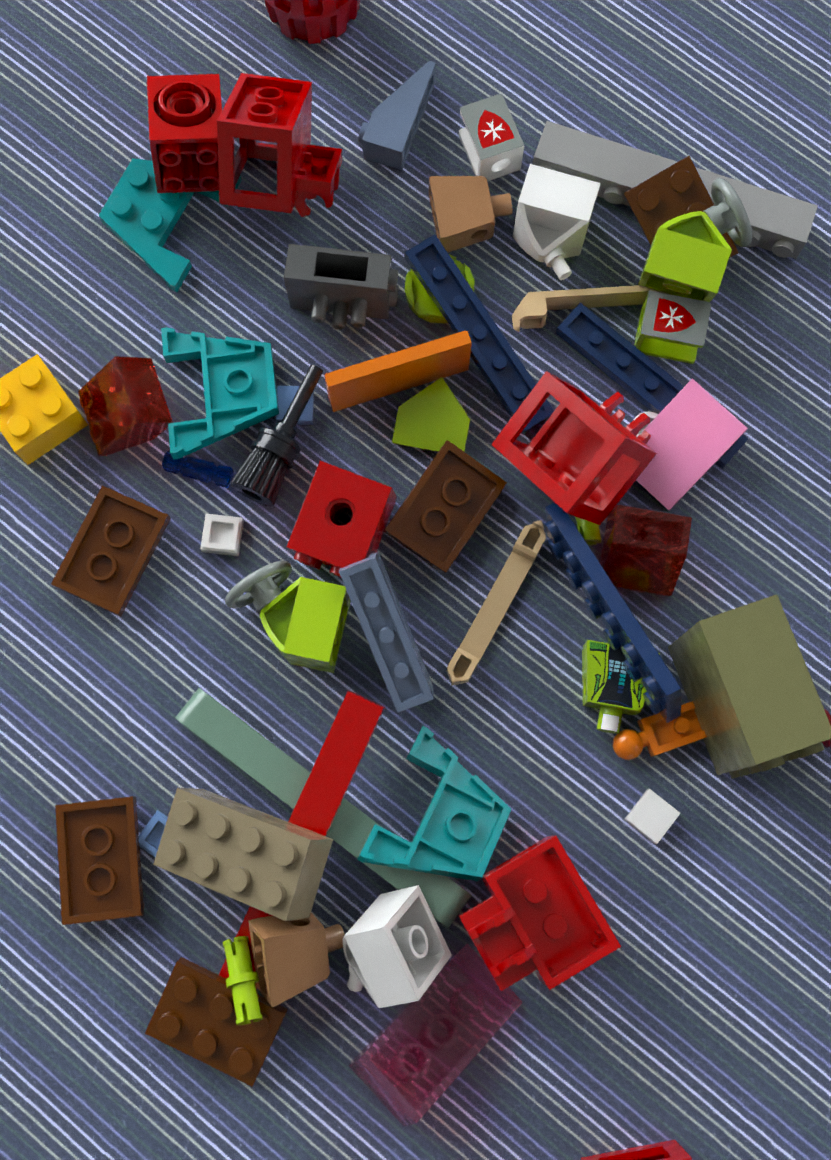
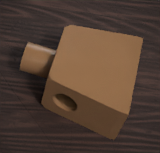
(465, 210)
(291, 954)

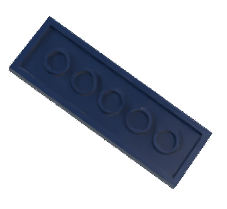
(606, 603)

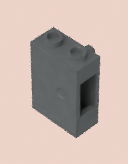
(340, 284)

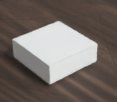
(222, 534)
(652, 816)

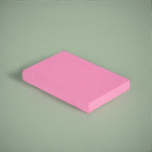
(688, 442)

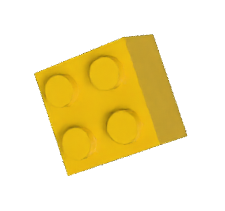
(36, 410)

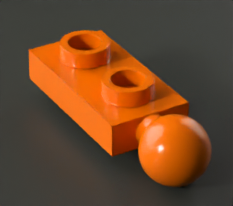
(659, 734)

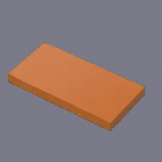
(398, 371)

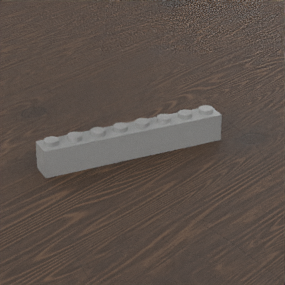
(775, 219)

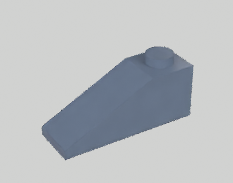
(397, 119)

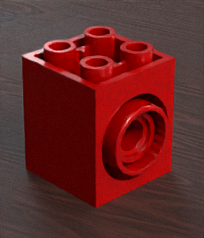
(184, 131)
(317, 535)

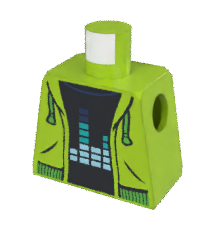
(609, 686)

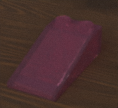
(435, 1037)

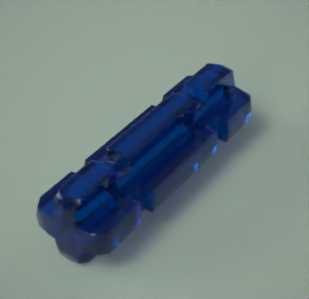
(199, 469)

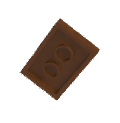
(670, 195)
(445, 507)
(111, 551)
(99, 860)
(200, 1020)

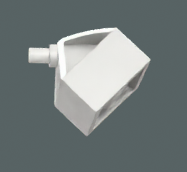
(554, 216)
(395, 948)

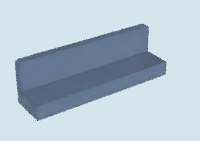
(387, 632)

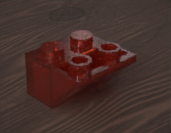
(124, 405)
(645, 549)

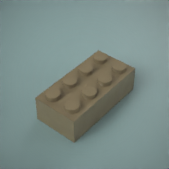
(243, 853)

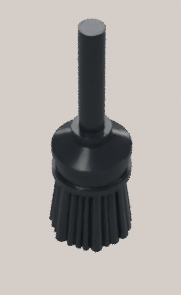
(275, 449)

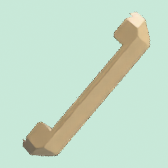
(534, 306)
(497, 603)

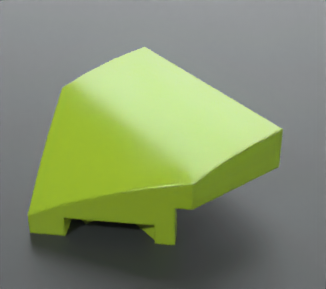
(432, 419)

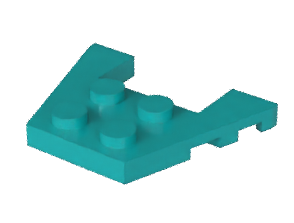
(147, 218)
(236, 384)
(456, 828)

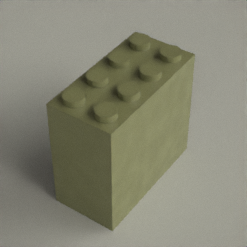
(750, 689)

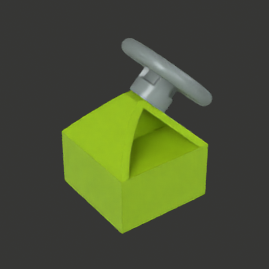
(690, 250)
(302, 620)

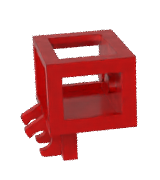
(281, 114)
(580, 452)
(538, 919)

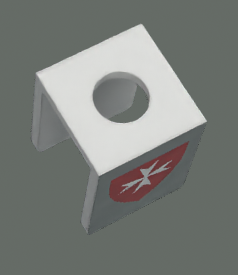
(491, 138)

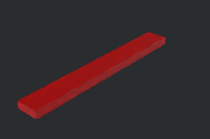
(328, 779)

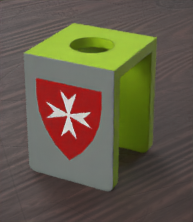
(672, 326)

